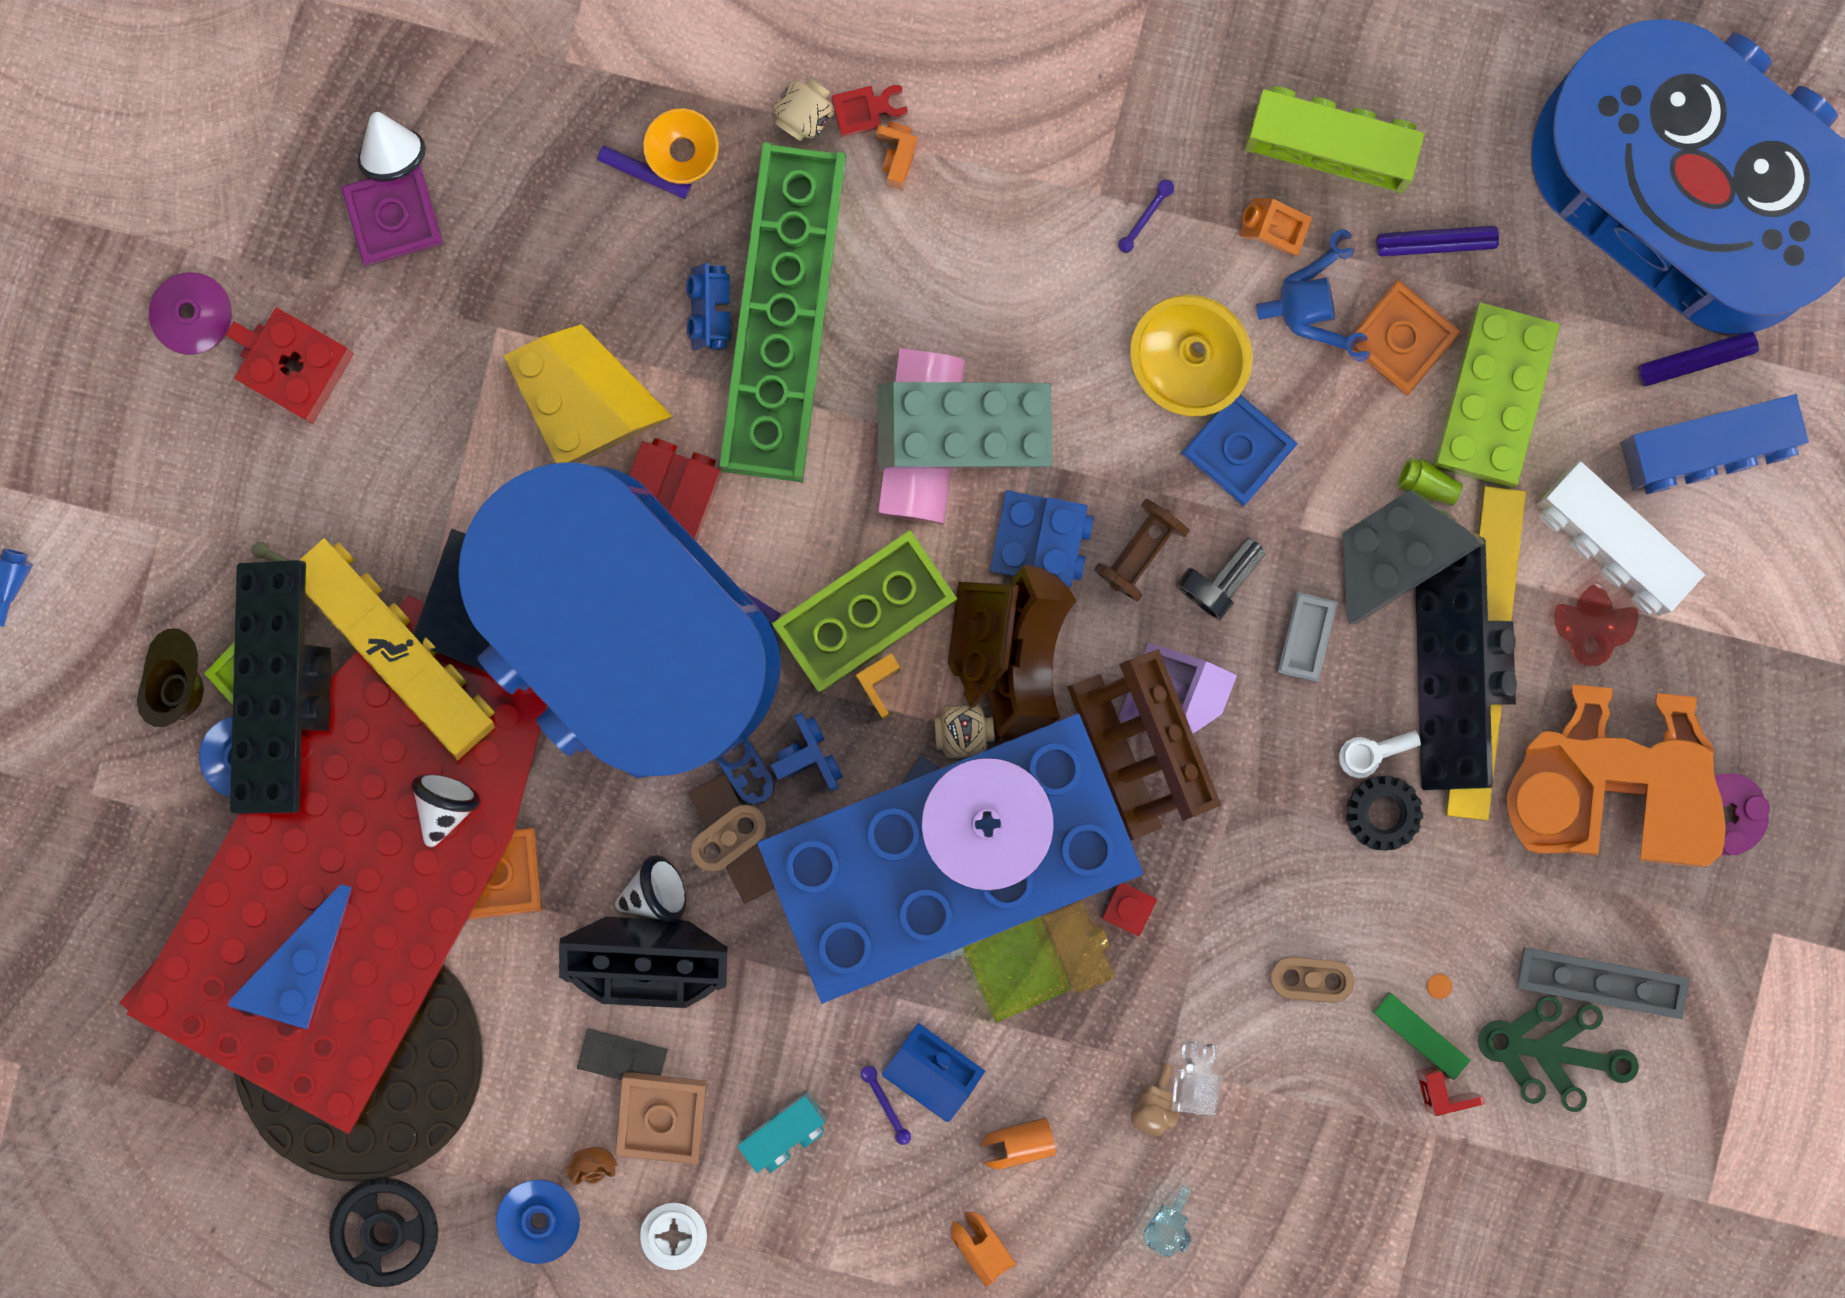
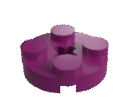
(1751, 809)

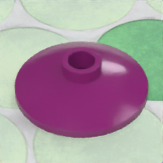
(207, 324)

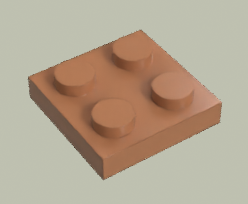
(661, 1118)

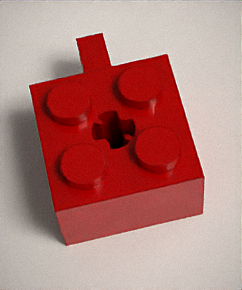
(271, 348)

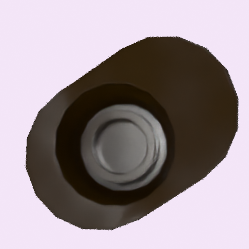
(170, 679)

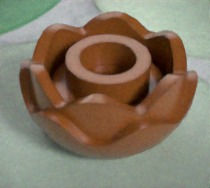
(590, 1165)

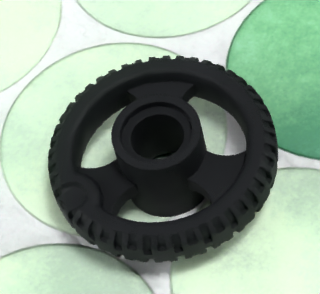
(363, 1201)

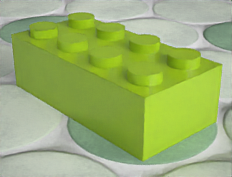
(1334, 139)
(1496, 395)
(865, 612)

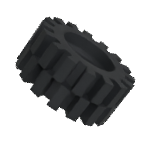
(1409, 818)

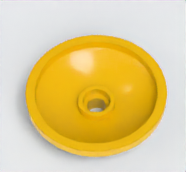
(1178, 374)

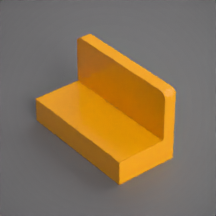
(874, 676)

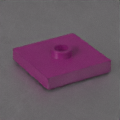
(392, 217)

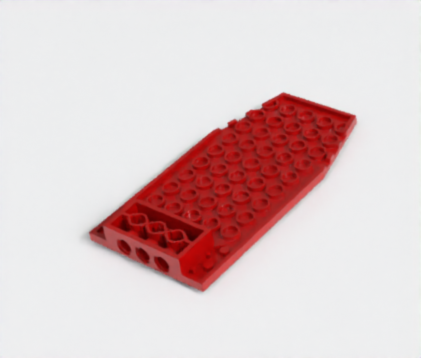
(404, 905)

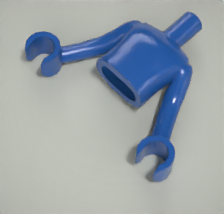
(1311, 301)

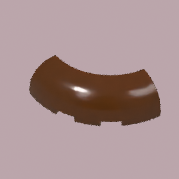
(1025, 691)

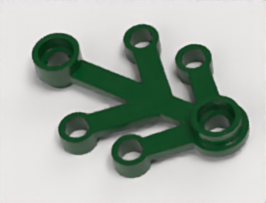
(1550, 1052)

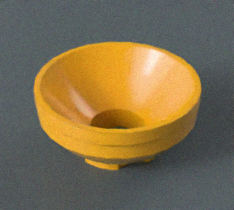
(678, 125)

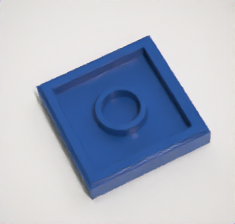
(1239, 449)

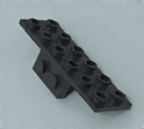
(1461, 673)
(276, 687)

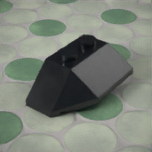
(643, 962)

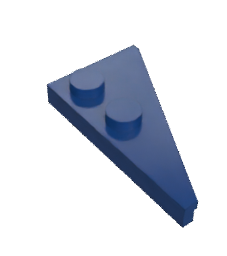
(293, 976)

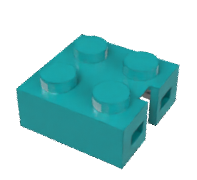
(794, 1124)

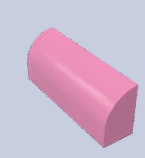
(920, 492)

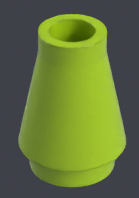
(1429, 481)

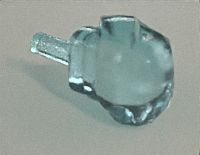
(1167, 1229)

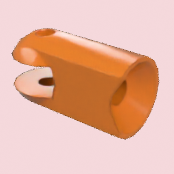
(1022, 1143)
(984, 1250)

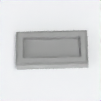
(1307, 637)

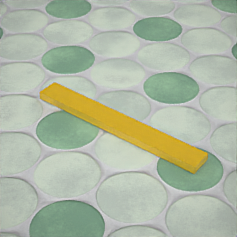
(1502, 528)

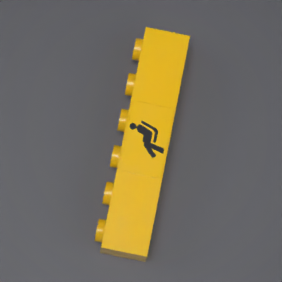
(393, 651)

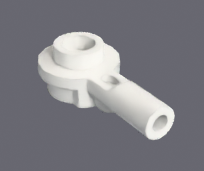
(1361, 756)

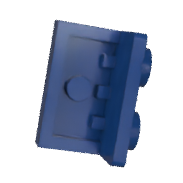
(795, 759)

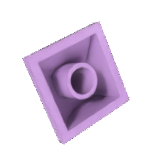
(1198, 684)

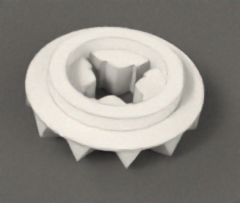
(659, 1249)

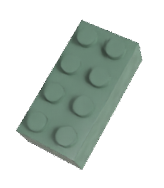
(964, 425)

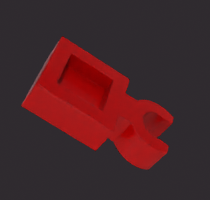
(860, 111)

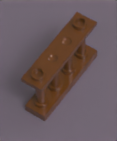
(1170, 737)

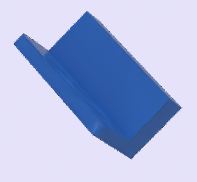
(933, 1073)

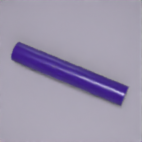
(641, 171)

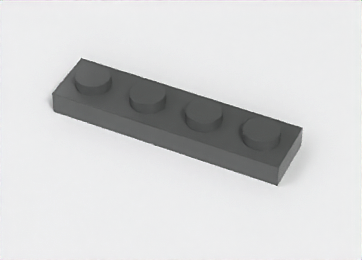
(1602, 983)

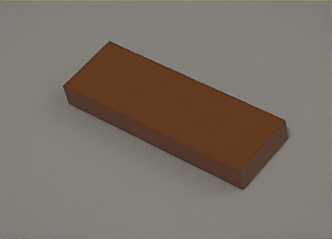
(748, 870)

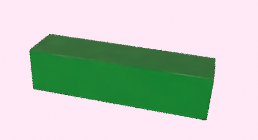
(1421, 1036)

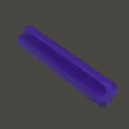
(1437, 241)
(1698, 358)

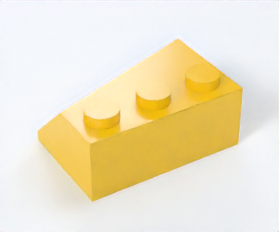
(581, 394)

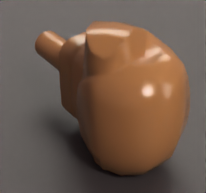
(1153, 1108)

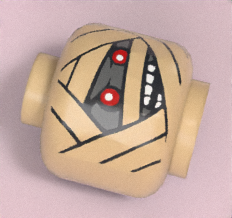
(803, 109)
(963, 731)

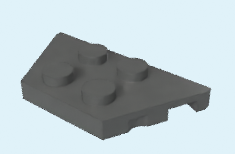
(1399, 551)

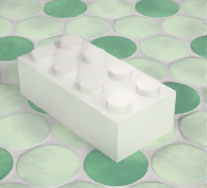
(1618, 540)

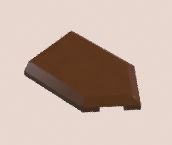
(982, 636)

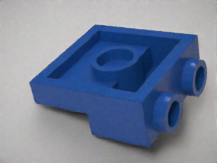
(1041, 535)

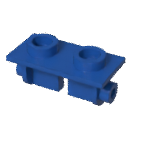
(705, 326)

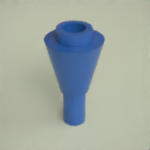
(13, 573)

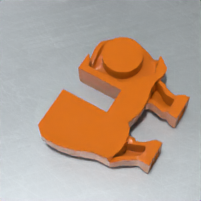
(1563, 780)

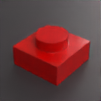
(1129, 909)

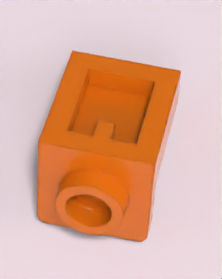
(897, 161)
(1275, 225)

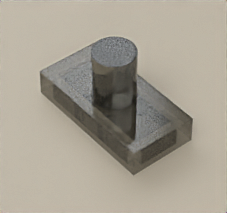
(616, 1054)

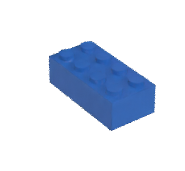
(1715, 442)

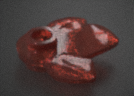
(1595, 619)

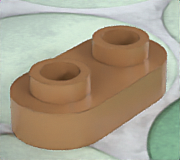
(729, 838)
(1312, 979)

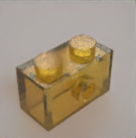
(1080, 946)

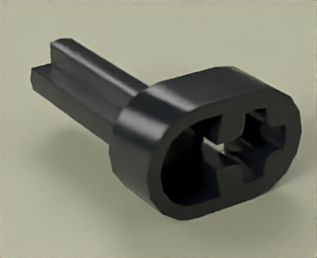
(1215, 595)

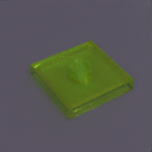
(1017, 969)

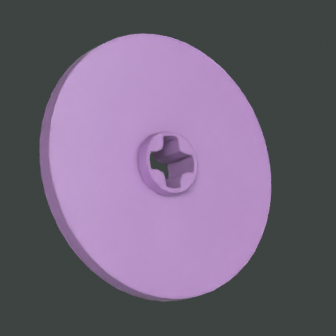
(1009, 796)

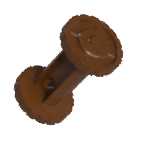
(1141, 550)

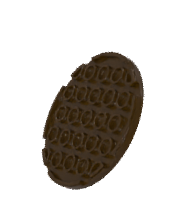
(412, 1109)

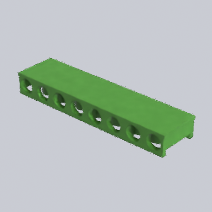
(782, 313)

